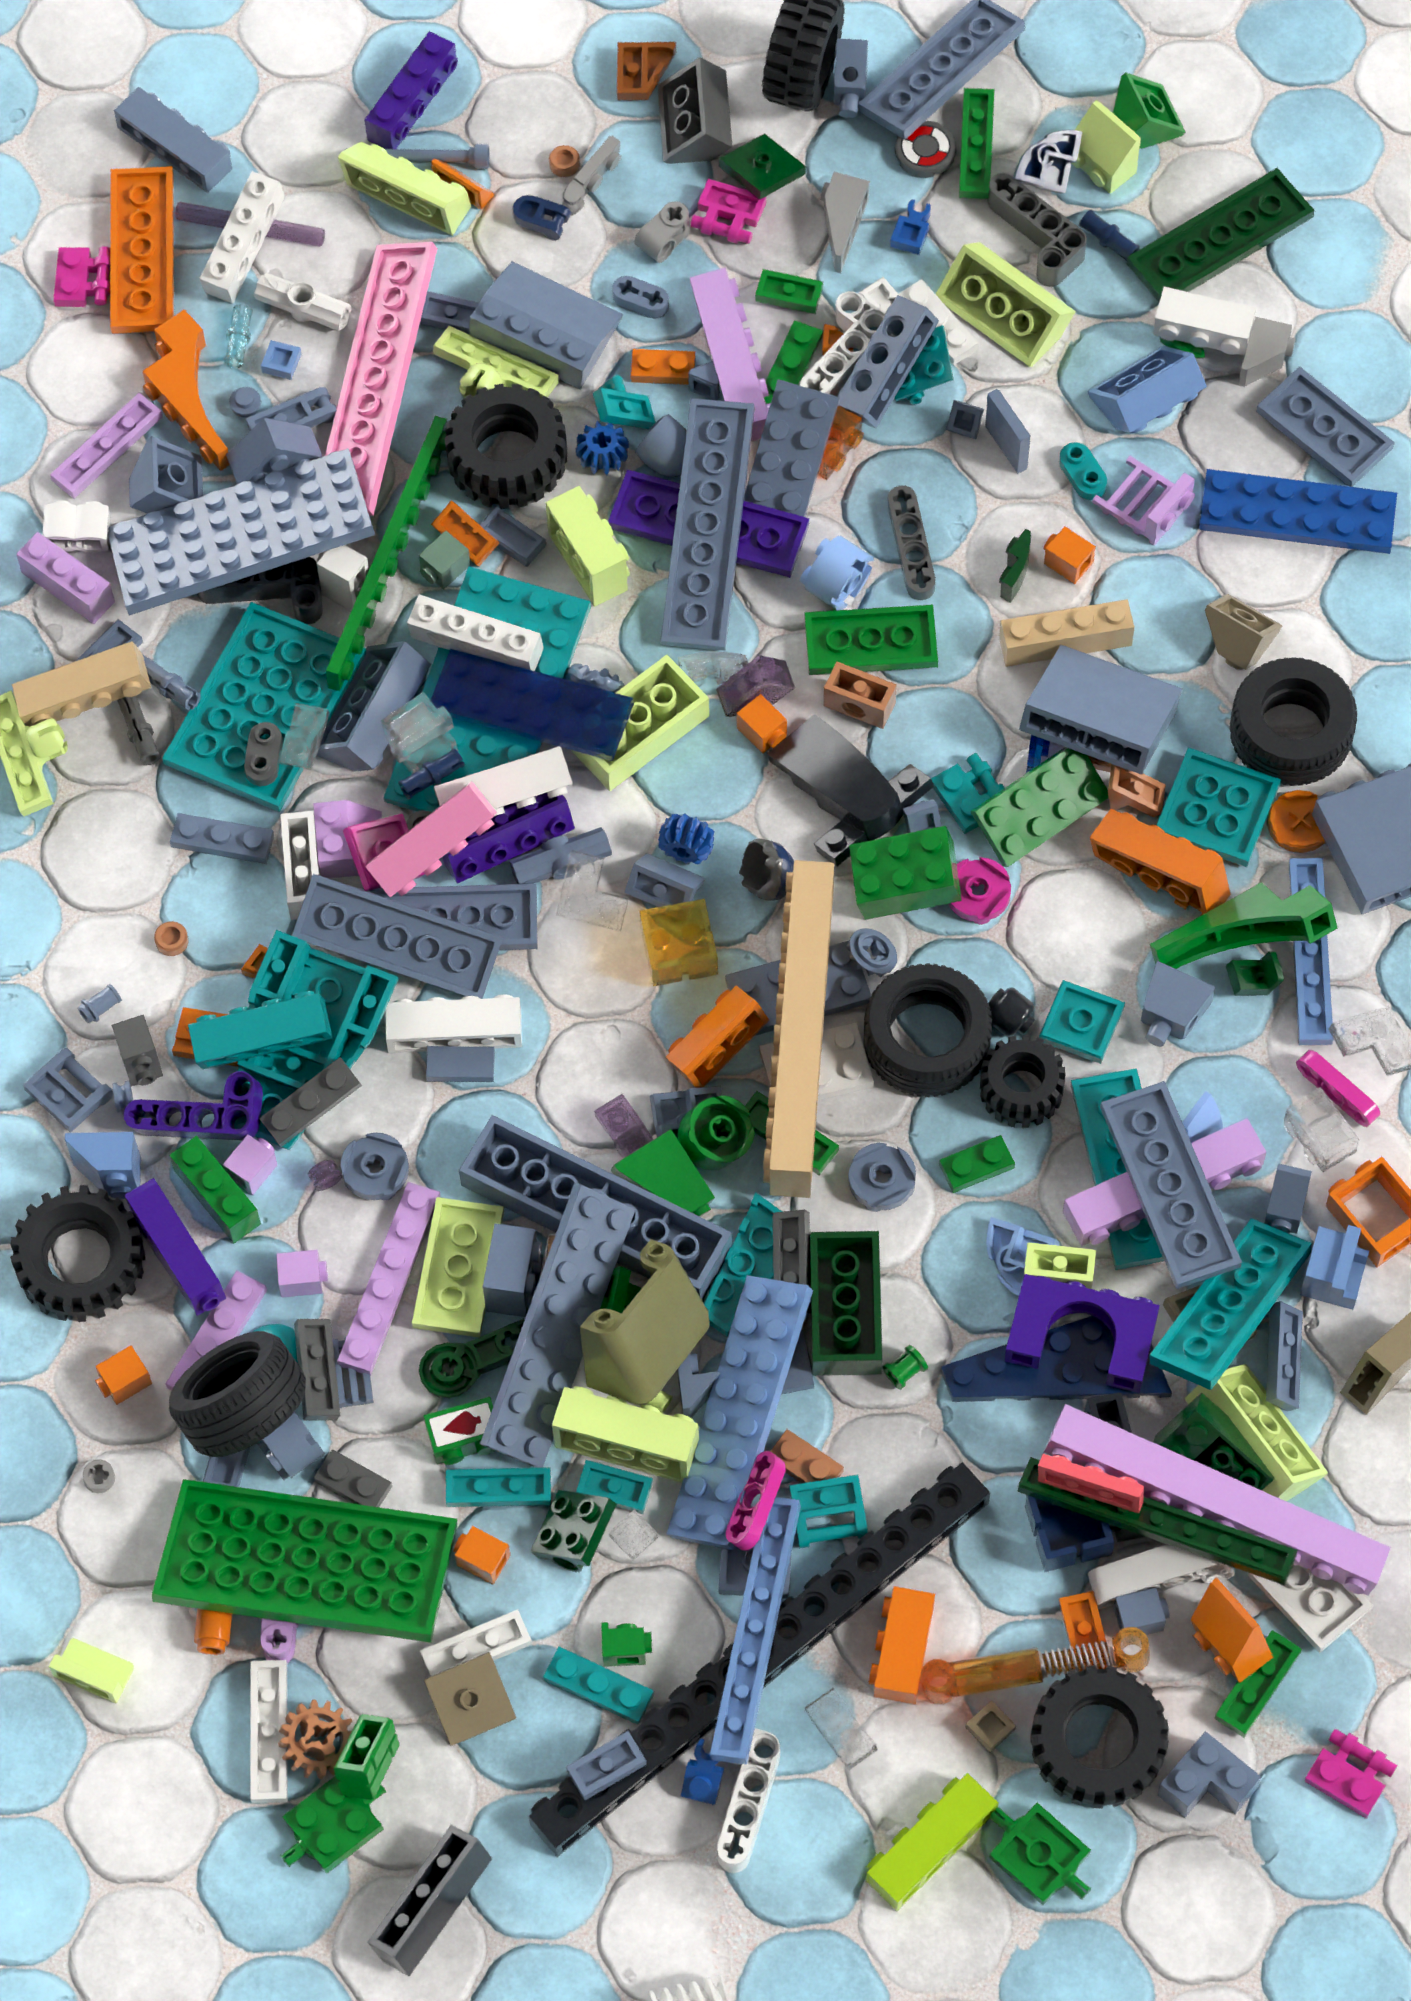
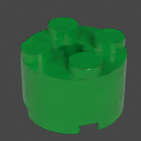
(732, 1137)

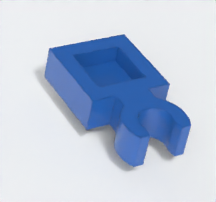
(911, 230)
(702, 1777)

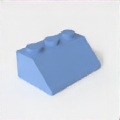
(1148, 388)

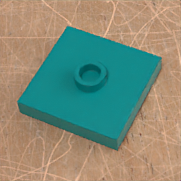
(1081, 1021)

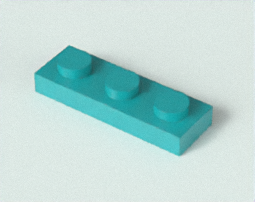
(498, 1487)
(598, 1685)

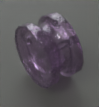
(324, 1175)

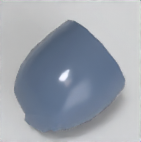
(664, 447)

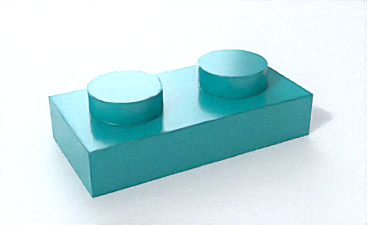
(621, 1486)

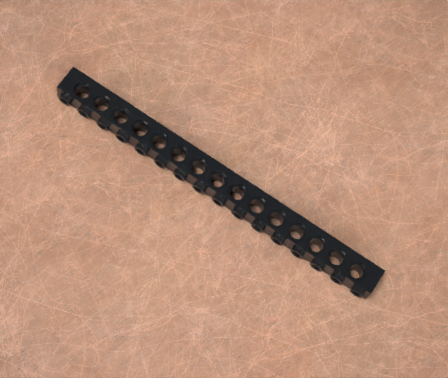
(970, 1498)

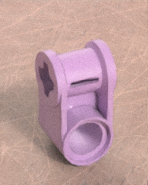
(278, 1631)

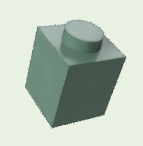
(444, 560)

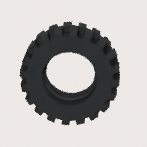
(802, 52)
(503, 411)
(1099, 1688)

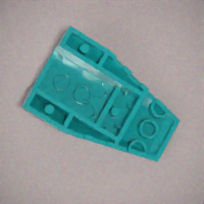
(354, 1007)

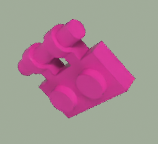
(729, 203)
(73, 277)
(1345, 1782)

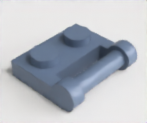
(60, 1097)

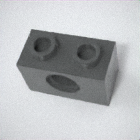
(137, 1051)

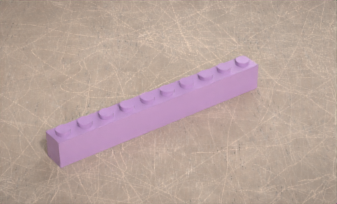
(1195, 1488)

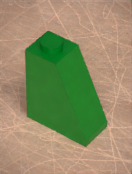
(667, 1172)

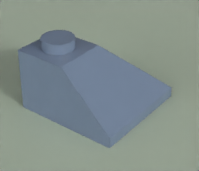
(164, 476)

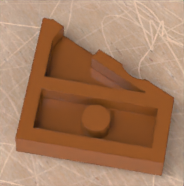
(641, 67)

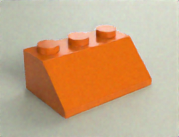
(717, 1037)

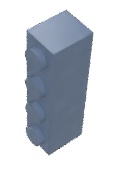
(173, 139)

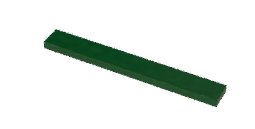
(1174, 1528)

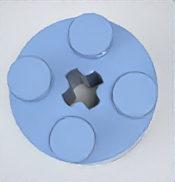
(837, 572)

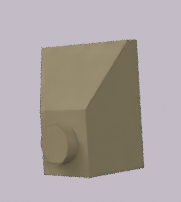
(1240, 631)

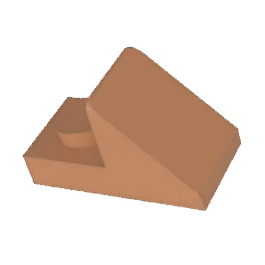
(1135, 790)

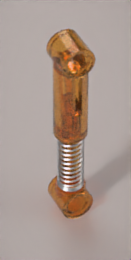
(1029, 1666)

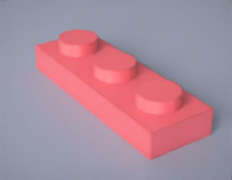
(1091, 1482)

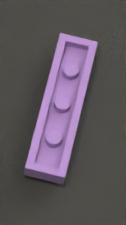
(106, 445)
(223, 1322)

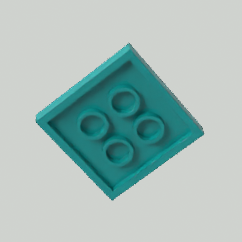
(1219, 805)

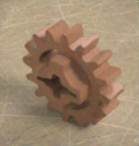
(309, 1727)

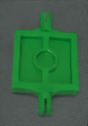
(330, 1826)
(1039, 1853)

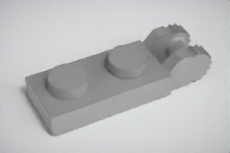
(591, 174)

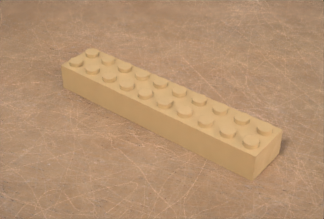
(799, 1029)

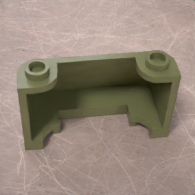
(643, 1347)

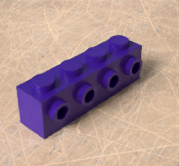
(411, 91)
(511, 835)

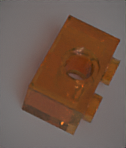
(848, 434)

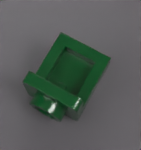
(1255, 976)

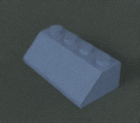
(380, 686)

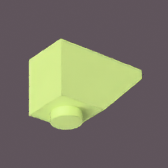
(1061, 1263)

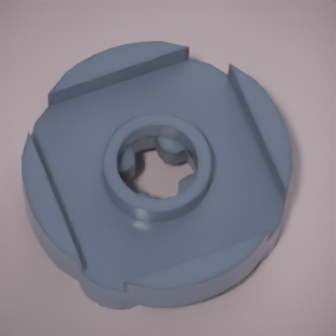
(383, 1183)
(878, 1195)

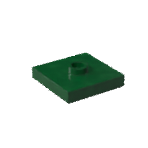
(762, 166)

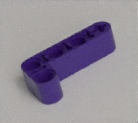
(194, 1112)

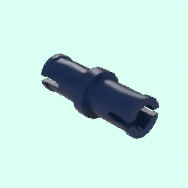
(1108, 235)
(431, 773)

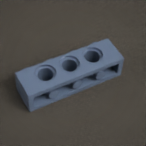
(887, 360)

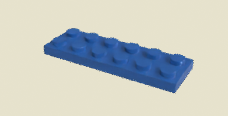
(1298, 511)

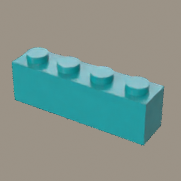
(259, 1030)

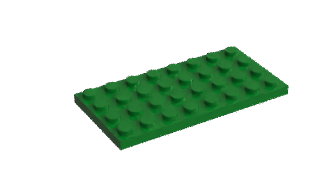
(305, 1560)

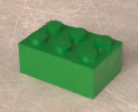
(905, 872)

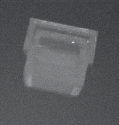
(418, 732)

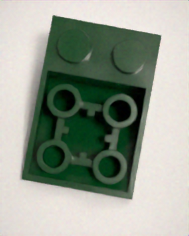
(1212, 1439)

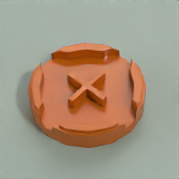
(1292, 822)

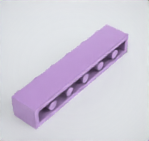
(730, 343)
(1116, 1205)

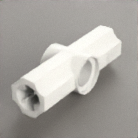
(317, 307)

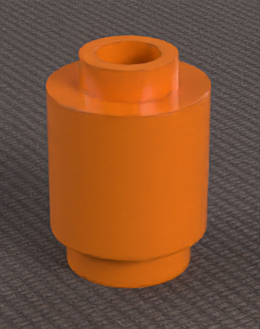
(212, 1631)

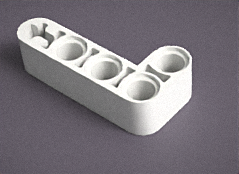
(856, 336)
(1156, 1568)
(748, 1802)

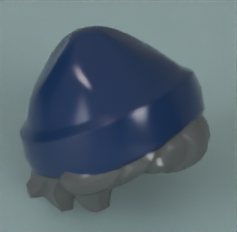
(766, 869)

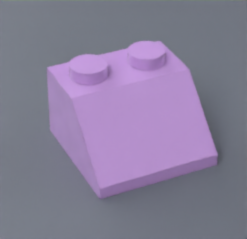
(332, 848)

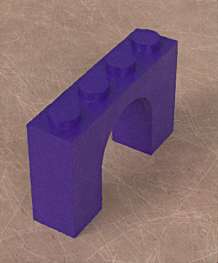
(1046, 1301)

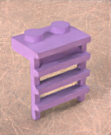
(1164, 510)

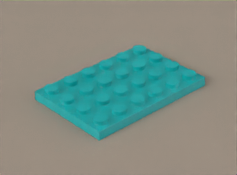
(256, 680)

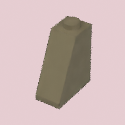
(1380, 1367)

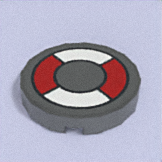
(926, 150)

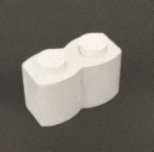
(78, 526)

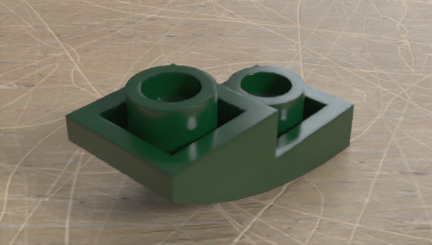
(1017, 564)

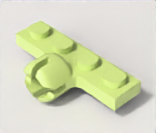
(491, 365)
(25, 752)

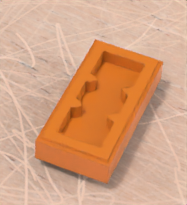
(466, 531)

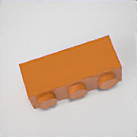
(902, 1645)

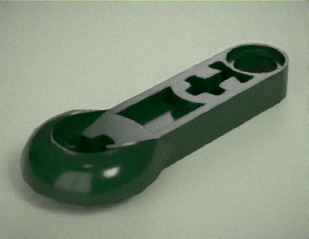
(469, 1359)

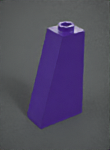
(175, 1247)

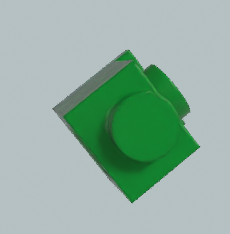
(625, 1645)

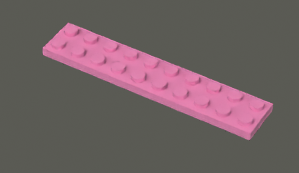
(381, 360)

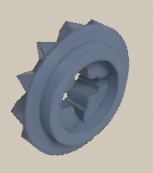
(881, 948)

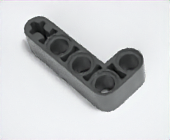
(1008, 201)

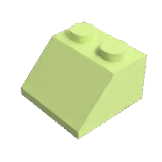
(1107, 148)

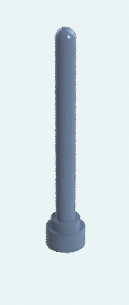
(475, 156)

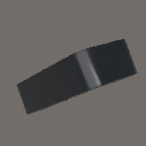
(286, 586)

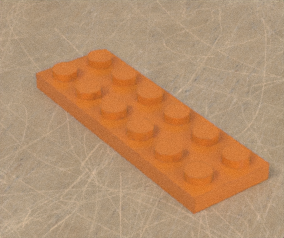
(141, 249)

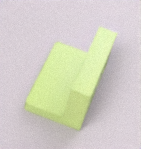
(92, 1670)

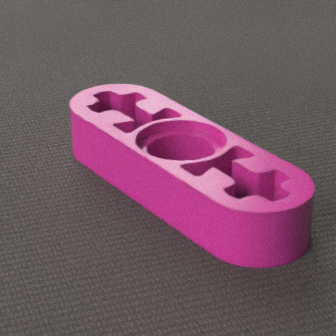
(1338, 1088)
(745, 1530)

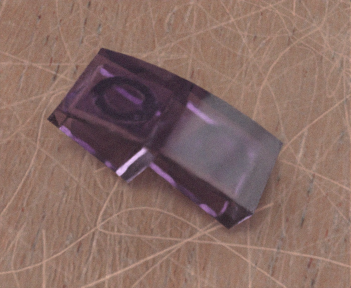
(623, 1125)

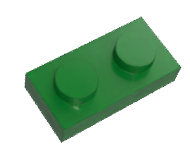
(789, 291)
(977, 1164)

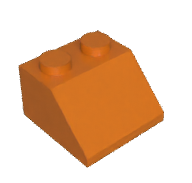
(1229, 1633)

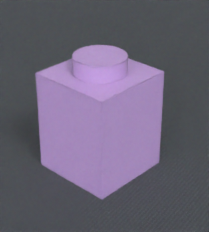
(251, 1163)
(301, 1273)

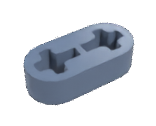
(641, 296)

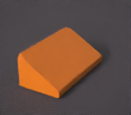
(477, 194)

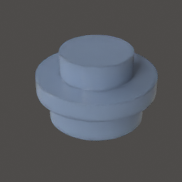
(245, 402)

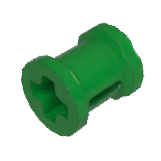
(905, 1367)

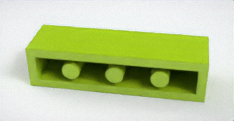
(930, 1841)

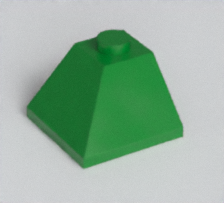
(1147, 110)

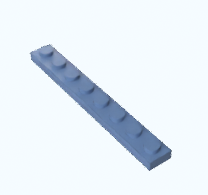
(755, 1634)

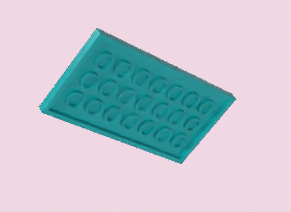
(535, 608)

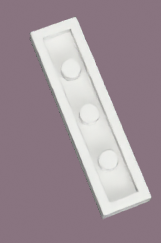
(267, 1715)

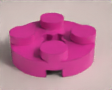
(997, 890)

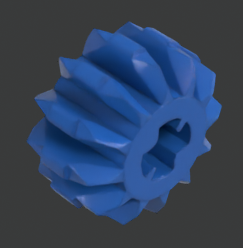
(602, 447)
(686, 838)

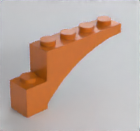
(175, 384)

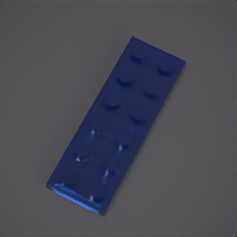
(532, 704)

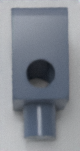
(850, 75)
(1174, 1004)

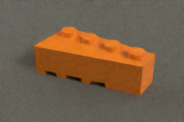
(1162, 861)

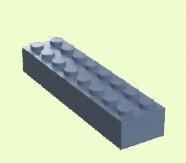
(538, 1180)

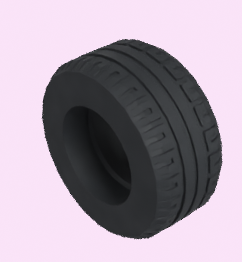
(1301, 684)

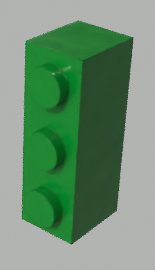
(215, 1189)

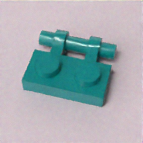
(958, 790)

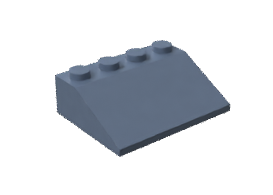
(544, 323)

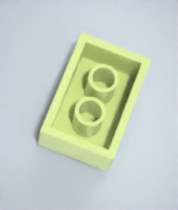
(587, 545)

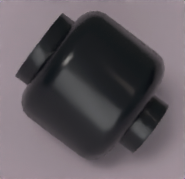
(1011, 1012)

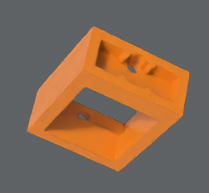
(1366, 1175)

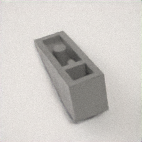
(843, 210)

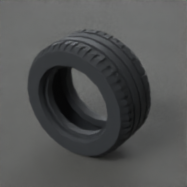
(936, 987)
(237, 1394)

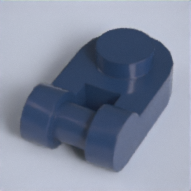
(530, 211)

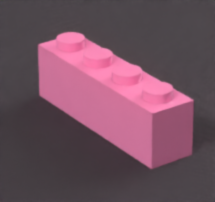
(431, 839)

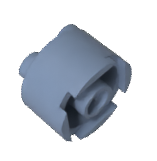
(291, 1447)

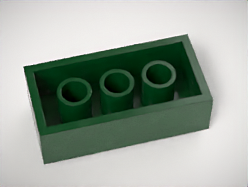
(846, 1303)

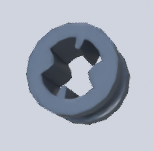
(122, 1095)

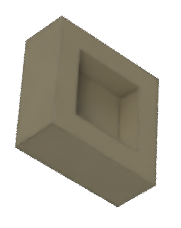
(990, 1726)

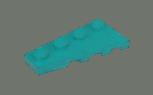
(749, 1256)

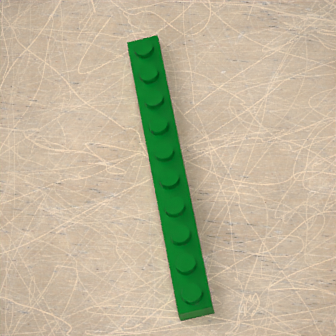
(385, 561)

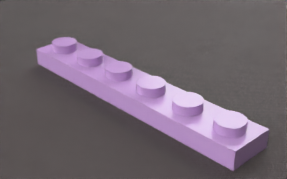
(388, 1279)

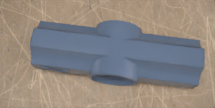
(554, 856)

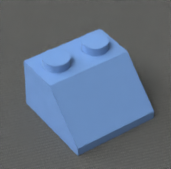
(107, 1160)

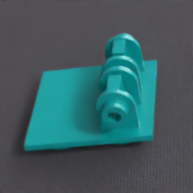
(929, 369)

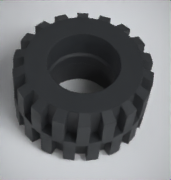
(1022, 1056)

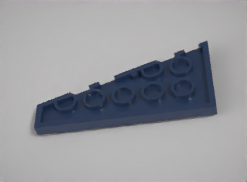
(1071, 1367)

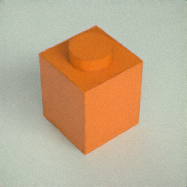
(1069, 554)
(762, 724)
(122, 1375)
(481, 1554)

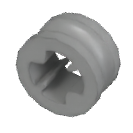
(107, 1469)

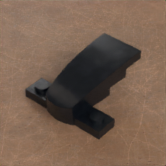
(846, 786)

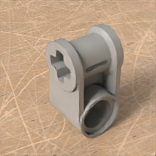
(664, 231)

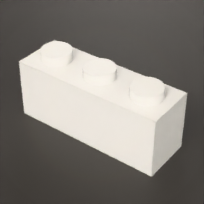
(1204, 321)
(299, 857)

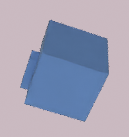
(1335, 1267)

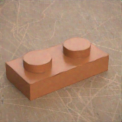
(805, 1461)

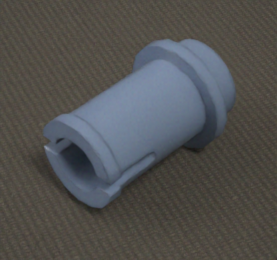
(99, 1004)

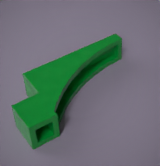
(1247, 920)

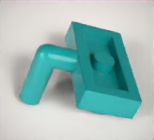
(622, 407)

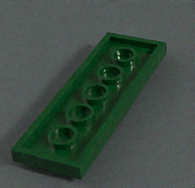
(1221, 235)

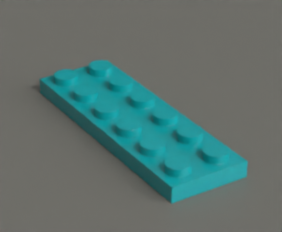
(1138, 1244)
(1230, 1305)

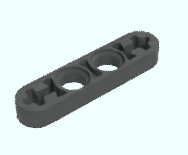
(907, 543)

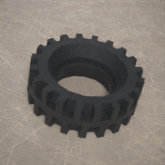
(70, 1213)

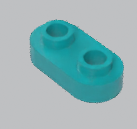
(1082, 468)

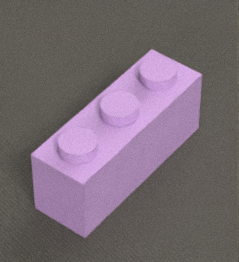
(65, 577)

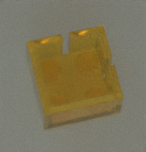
(676, 942)

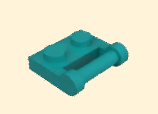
(828, 1499)

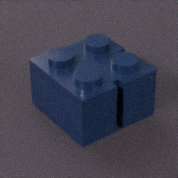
(1066, 1535)

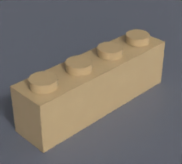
(1080, 628)
(82, 685)

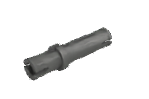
(139, 730)

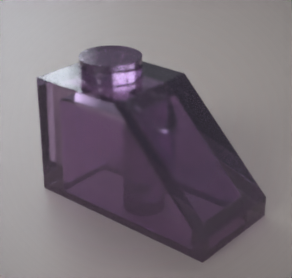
(760, 676)

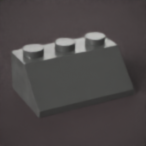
(695, 113)

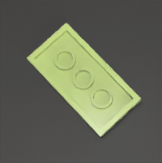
(455, 1267)

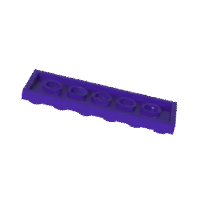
(767, 536)

